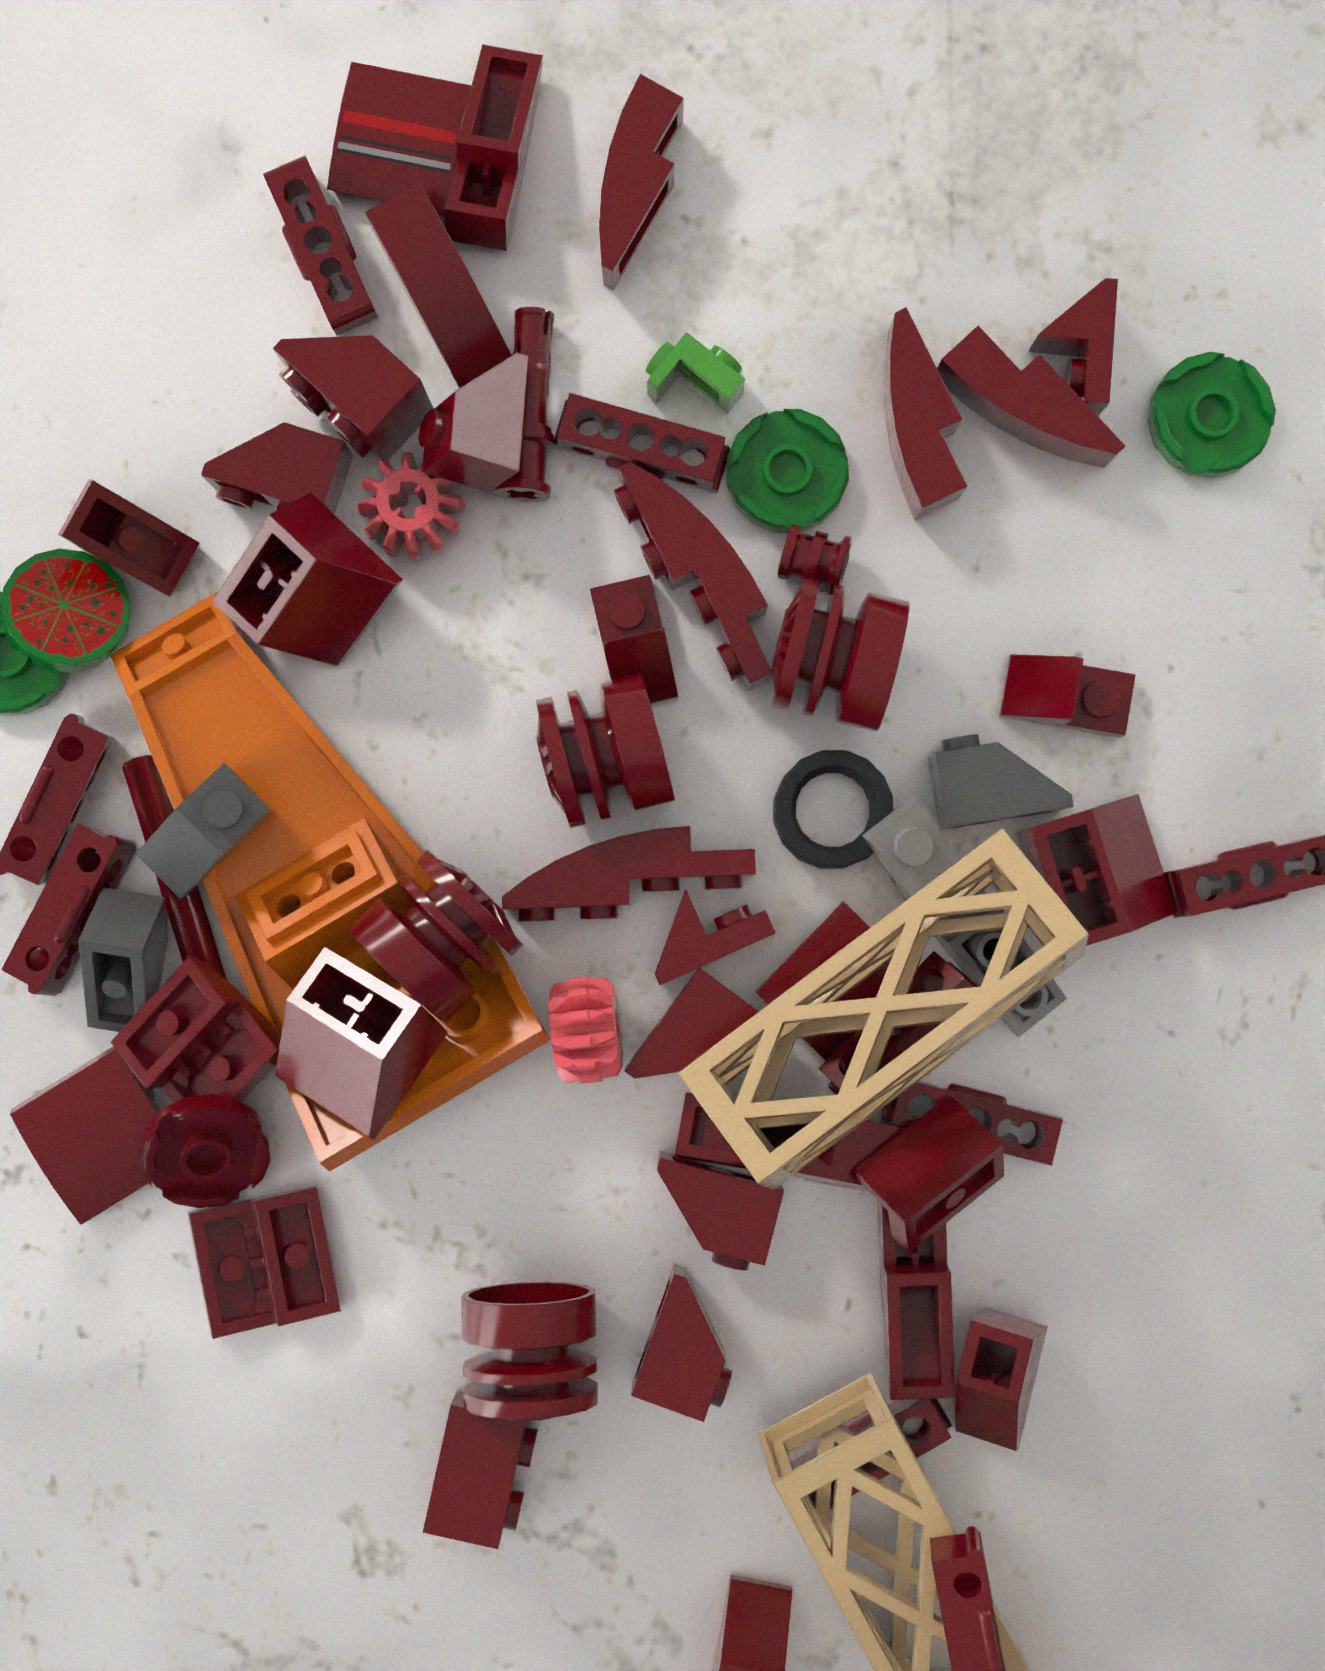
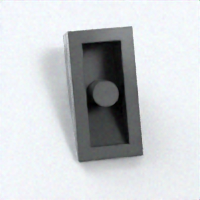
(988, 784)
(203, 830)
(122, 956)

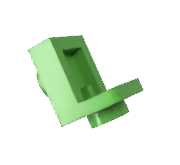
(709, 371)

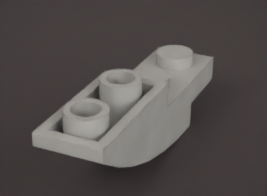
(914, 856)

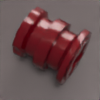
(814, 557)

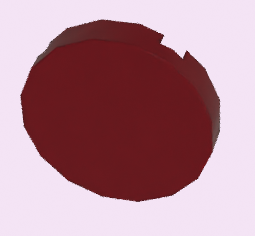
(205, 1150)

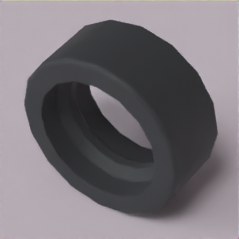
(798, 776)

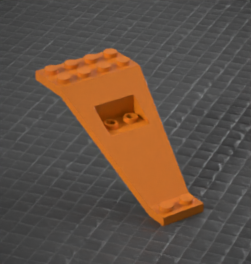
(216, 703)

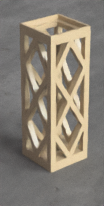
(901, 938)
(831, 1537)

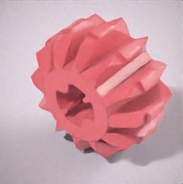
(394, 492)
(585, 1029)

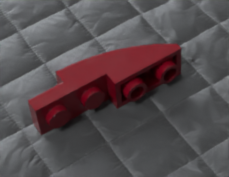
(691, 548)
(601, 874)
(703, 1142)

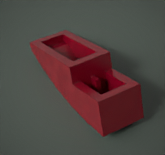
(493, 147)
(636, 174)
(438, 284)
(1027, 403)
(918, 420)
(916, 1315)

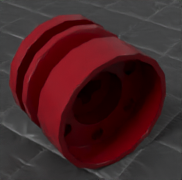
(840, 654)
(604, 750)
(436, 936)
(530, 1365)

